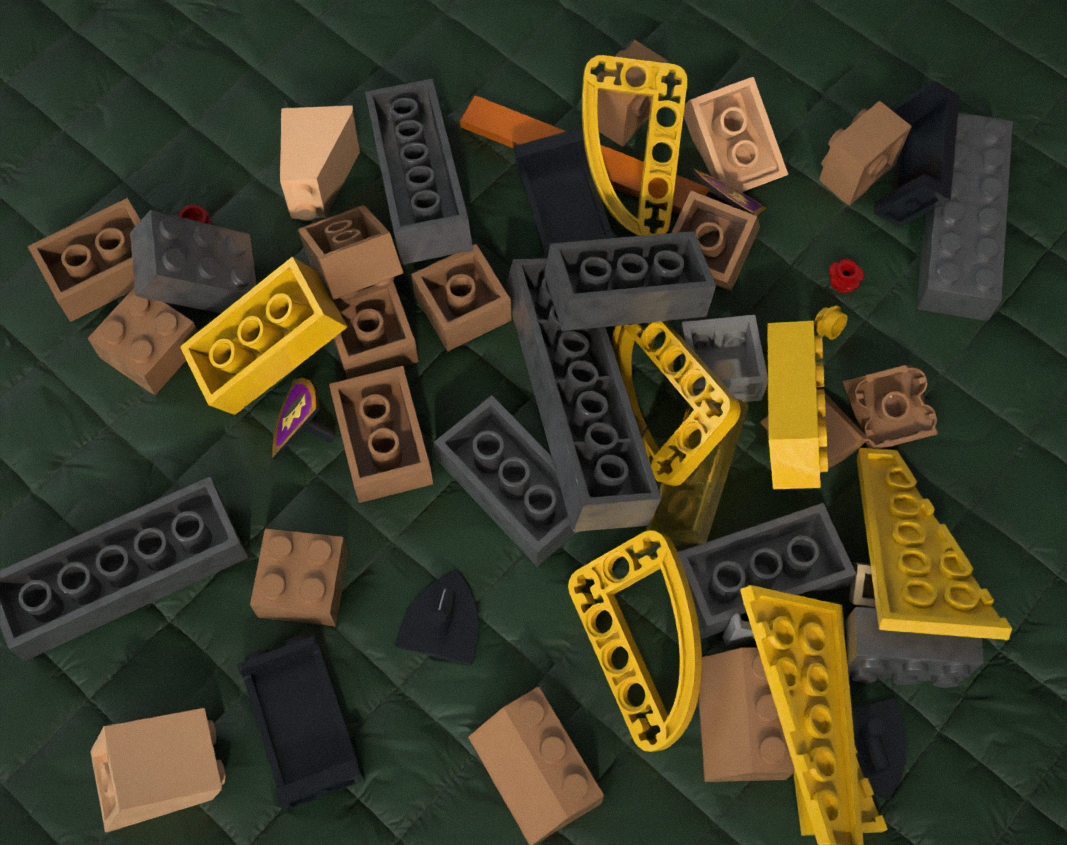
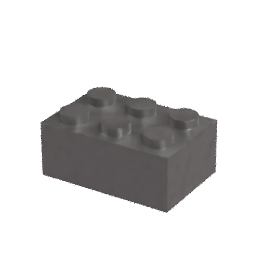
(191, 262)
(907, 655)

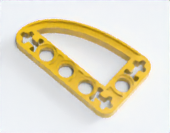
(655, 134)
(704, 415)
(619, 635)

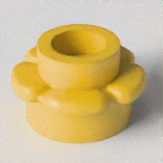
(830, 322)

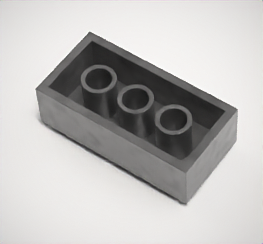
(628, 280)
(508, 478)
(786, 555)

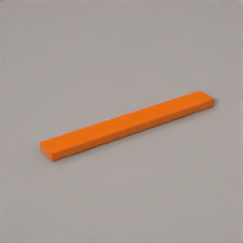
(623, 171)

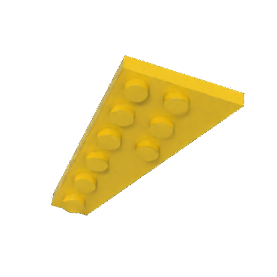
(915, 562)
(809, 682)

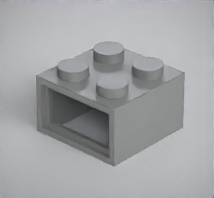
(731, 352)

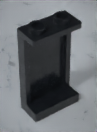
(927, 157)
(561, 190)
(300, 722)

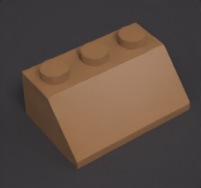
(740, 720)
(535, 766)

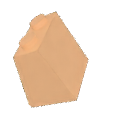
(316, 157)
(155, 767)

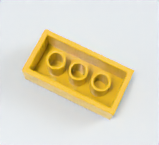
(263, 336)
(796, 405)

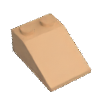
(735, 136)

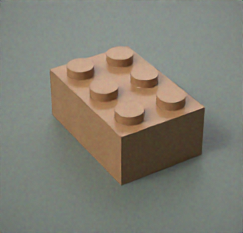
(351, 252)
(89, 260)
(381, 434)

